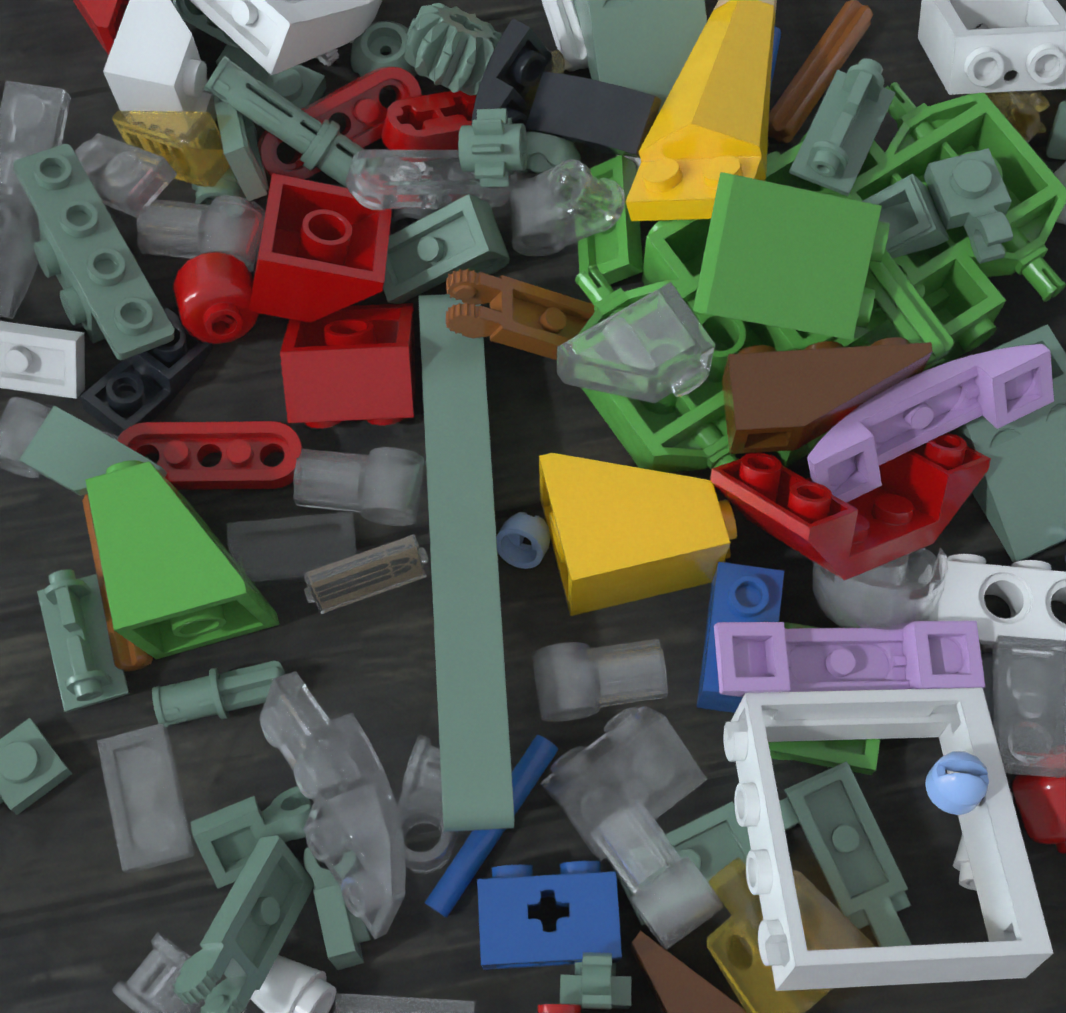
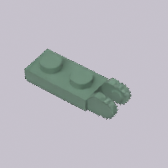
(247, 930)

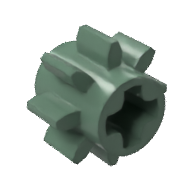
(493, 147)

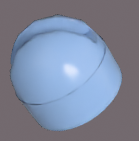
(511, 538)
(958, 791)

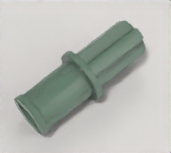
(214, 693)

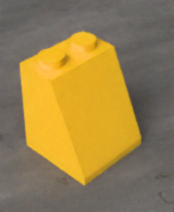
(630, 530)

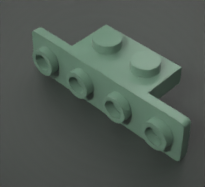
(90, 256)

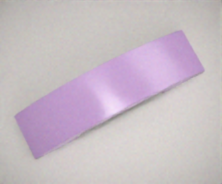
(927, 405)
(777, 659)

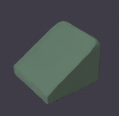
(911, 217)

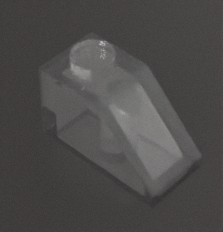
(641, 350)

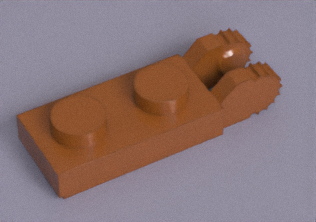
(518, 312)

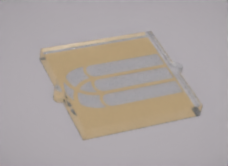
(365, 574)

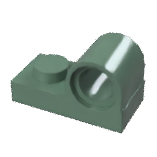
(448, 240)

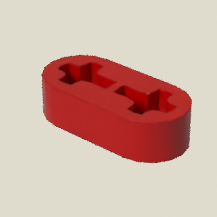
(427, 121)

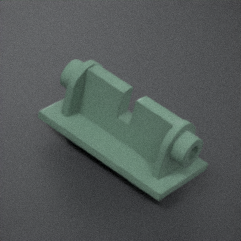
(844, 128)
(80, 641)

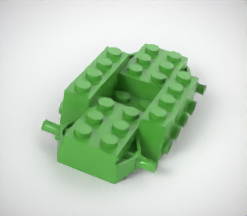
(692, 428)

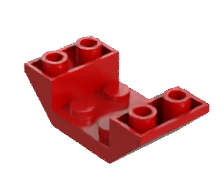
(901, 516)

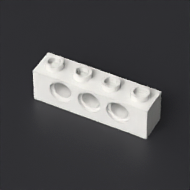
(1024, 586)

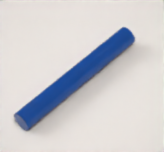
(481, 842)

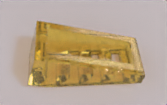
(182, 137)

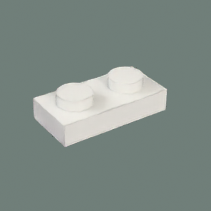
(42, 360)

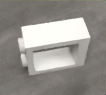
(1012, 36)

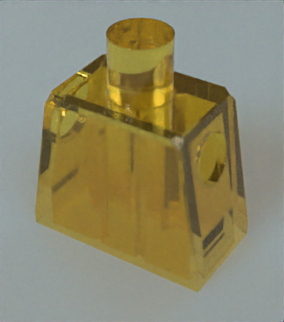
(737, 948)

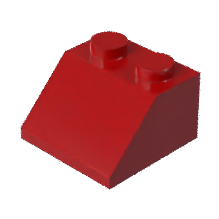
(317, 251)
(351, 366)

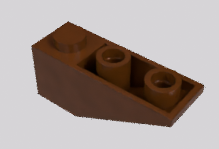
(797, 395)

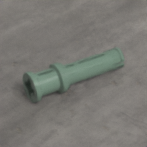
(317, 142)

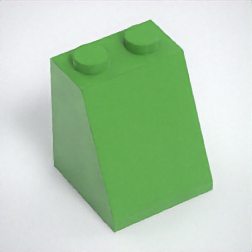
(790, 257)
(165, 568)

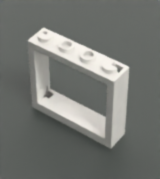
(990, 834)

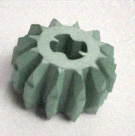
(450, 47)

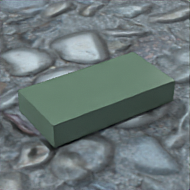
(241, 149)

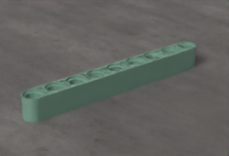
(464, 578)

